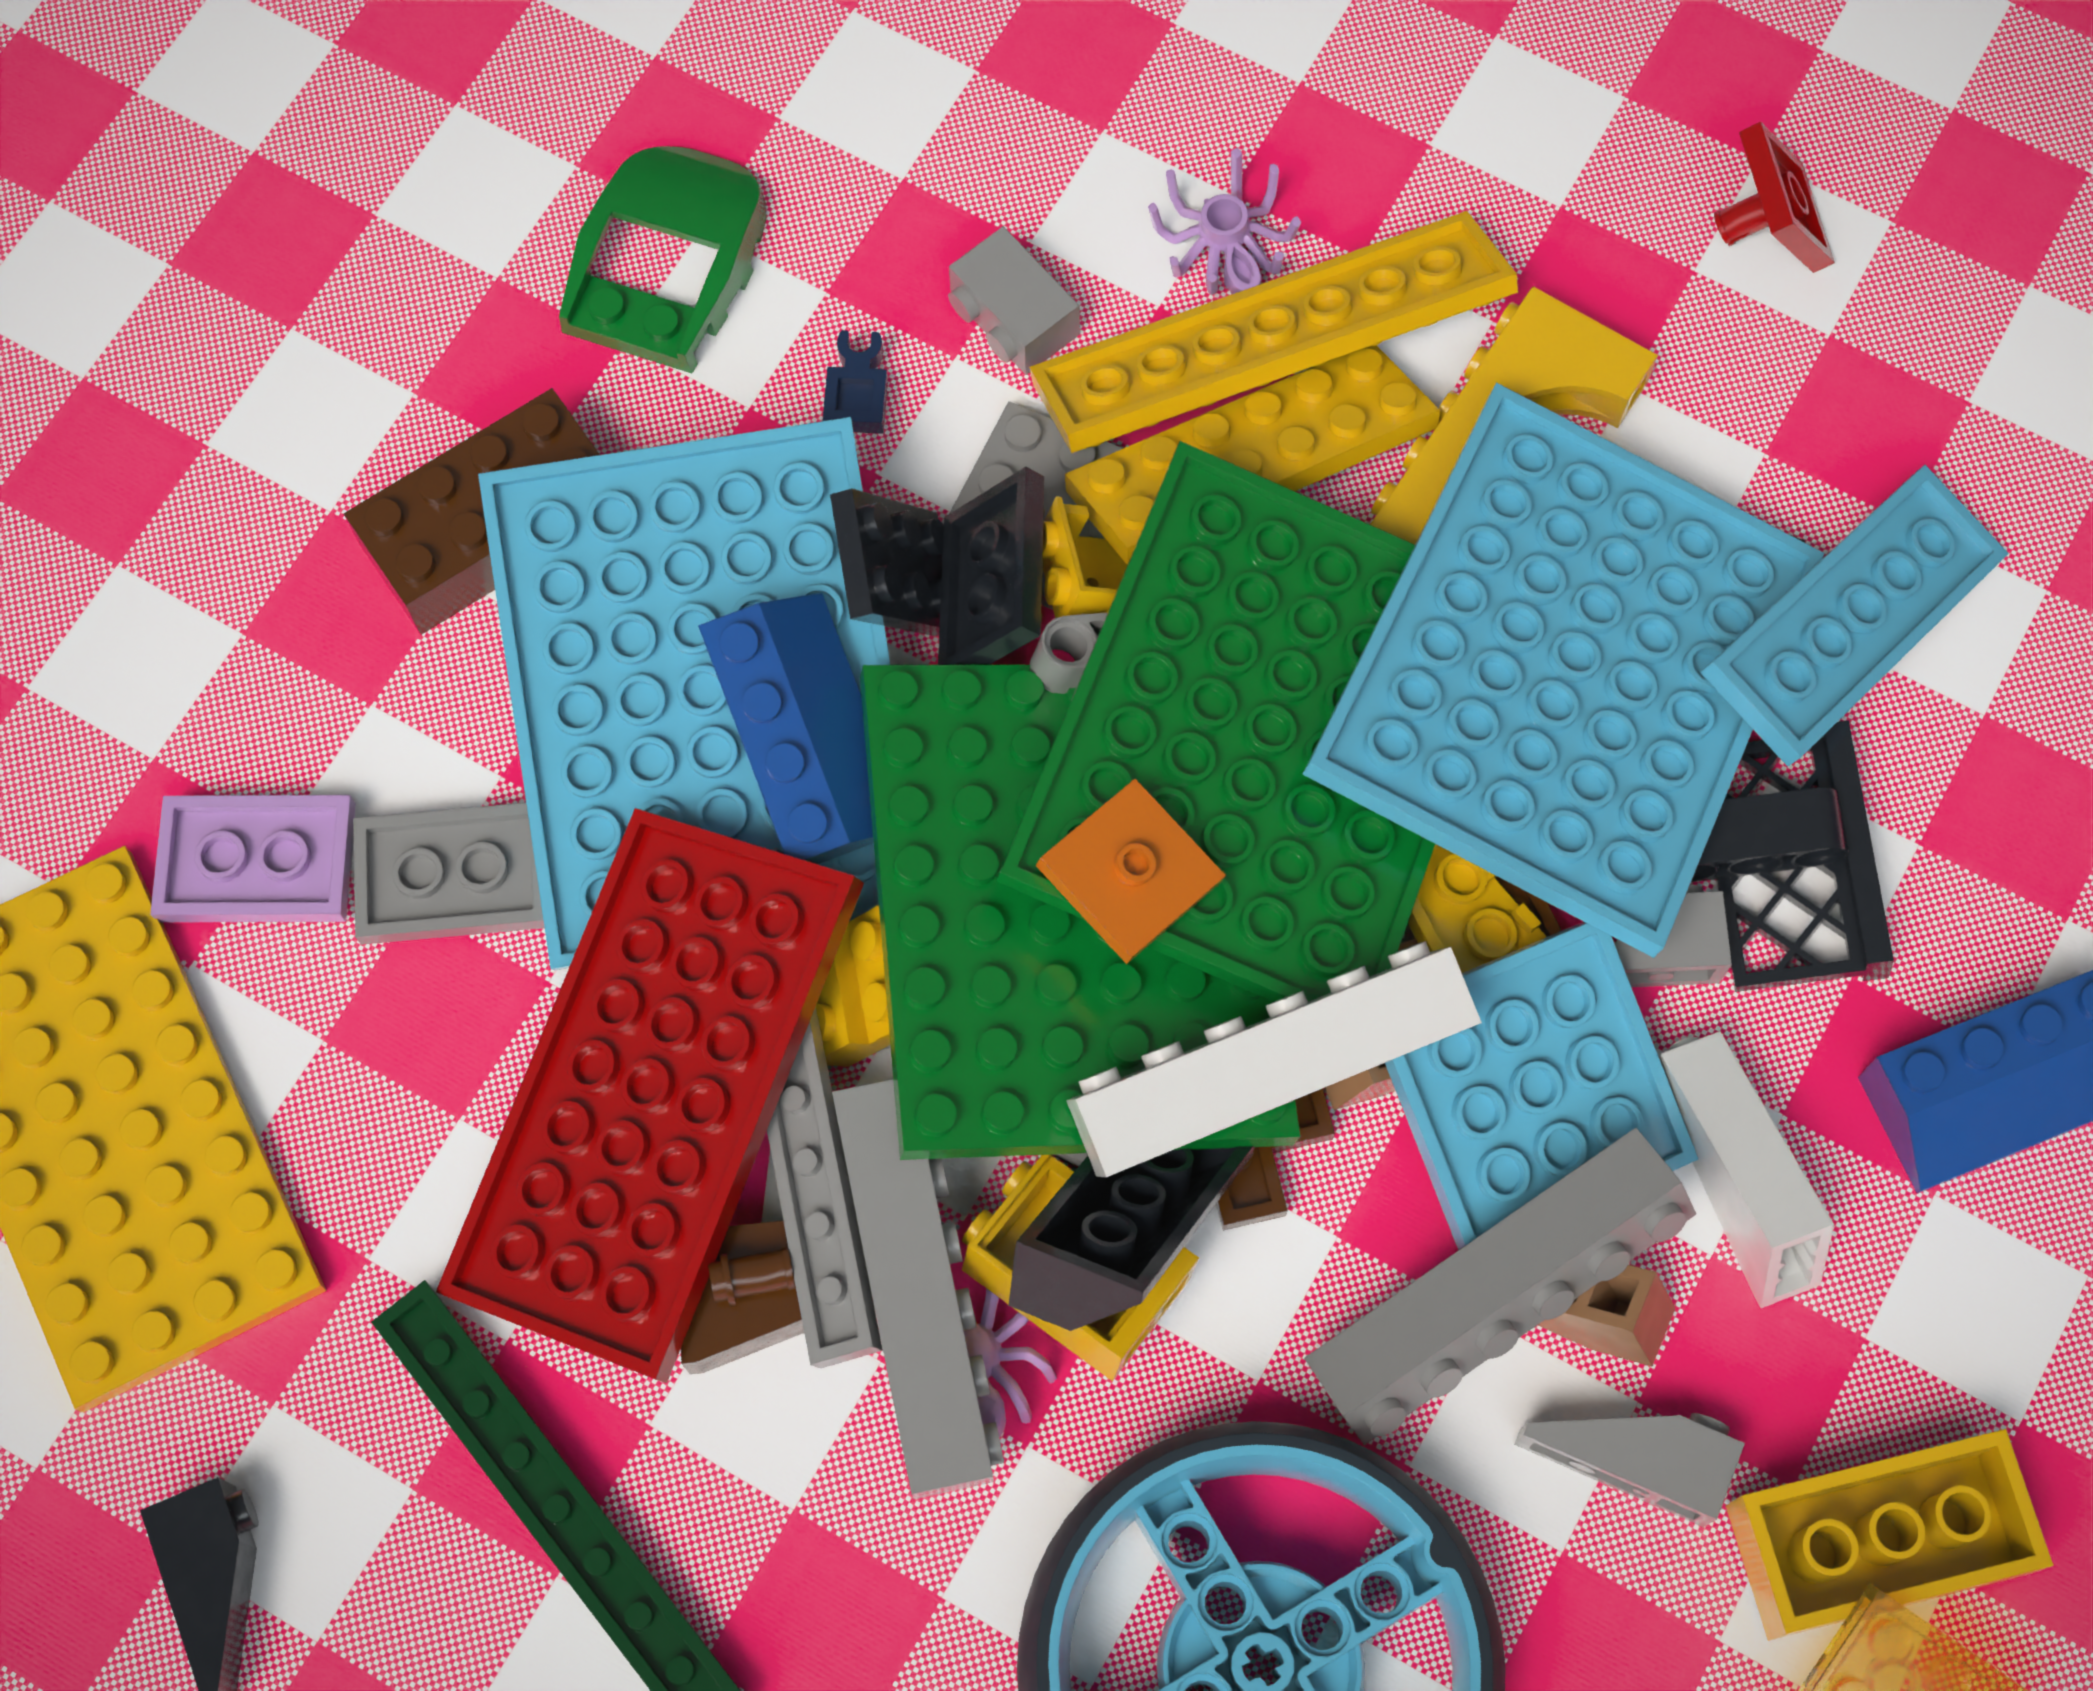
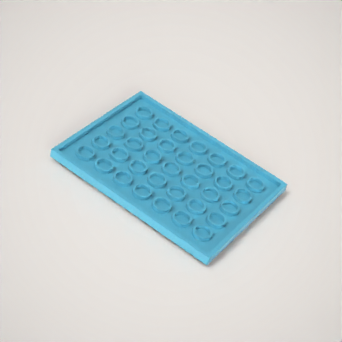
(599, 619)
(1547, 665)

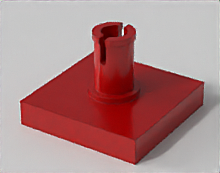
(1782, 202)

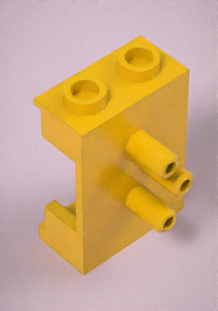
(1077, 569)
(990, 1261)

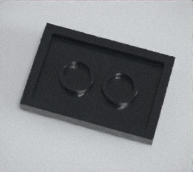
(889, 560)
(992, 572)

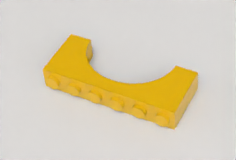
(1543, 355)

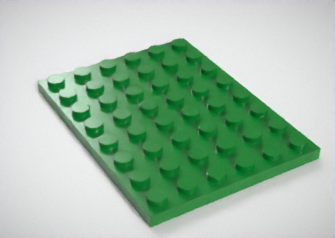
(1213, 699)
(986, 987)

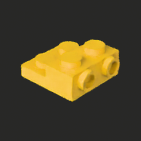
(854, 998)

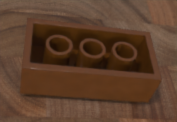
(431, 525)

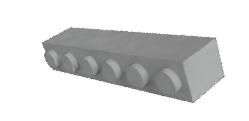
(1501, 1286)
(916, 1299)

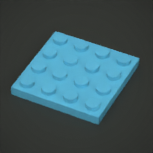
(1538, 1082)

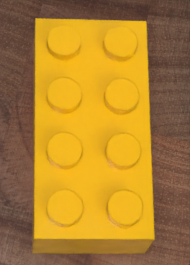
(1903, 1523)

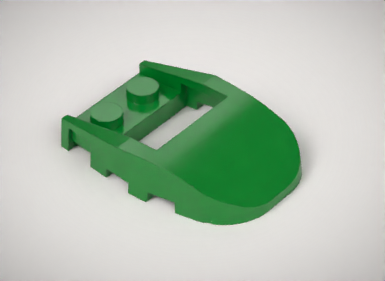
(683, 197)

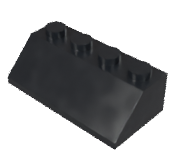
(1116, 1235)

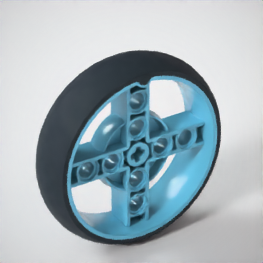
(1195, 1649)

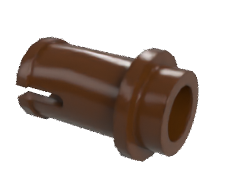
(751, 1275)

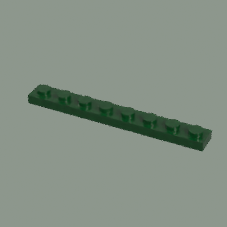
(548, 1496)

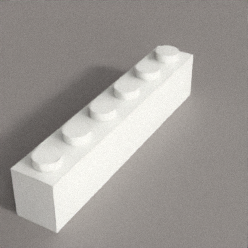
(1272, 1061)

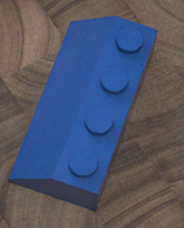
(797, 721)
(1988, 1084)

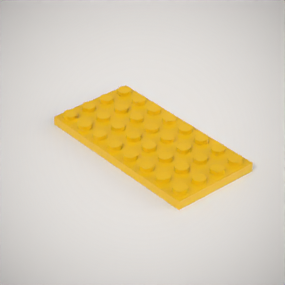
(126, 1145)

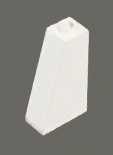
(1748, 1171)

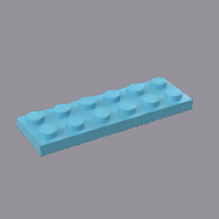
(1854, 615)

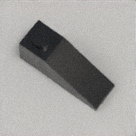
(207, 1571)

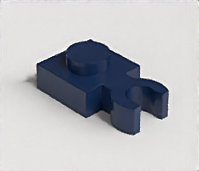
(857, 387)

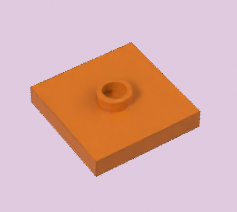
(1130, 870)

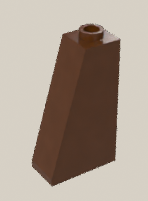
(756, 1322)

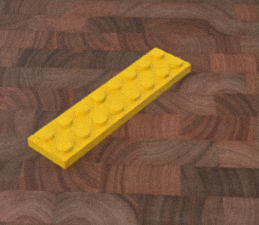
(1272, 330)

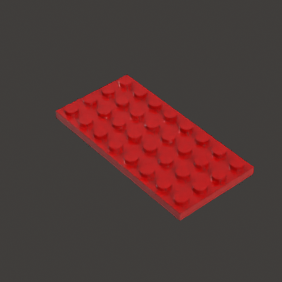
(650, 1092)

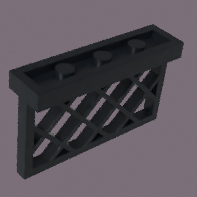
(1855, 880)

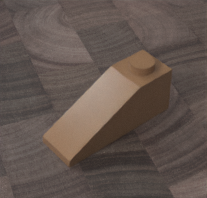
(1619, 1316)

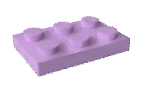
(253, 858)

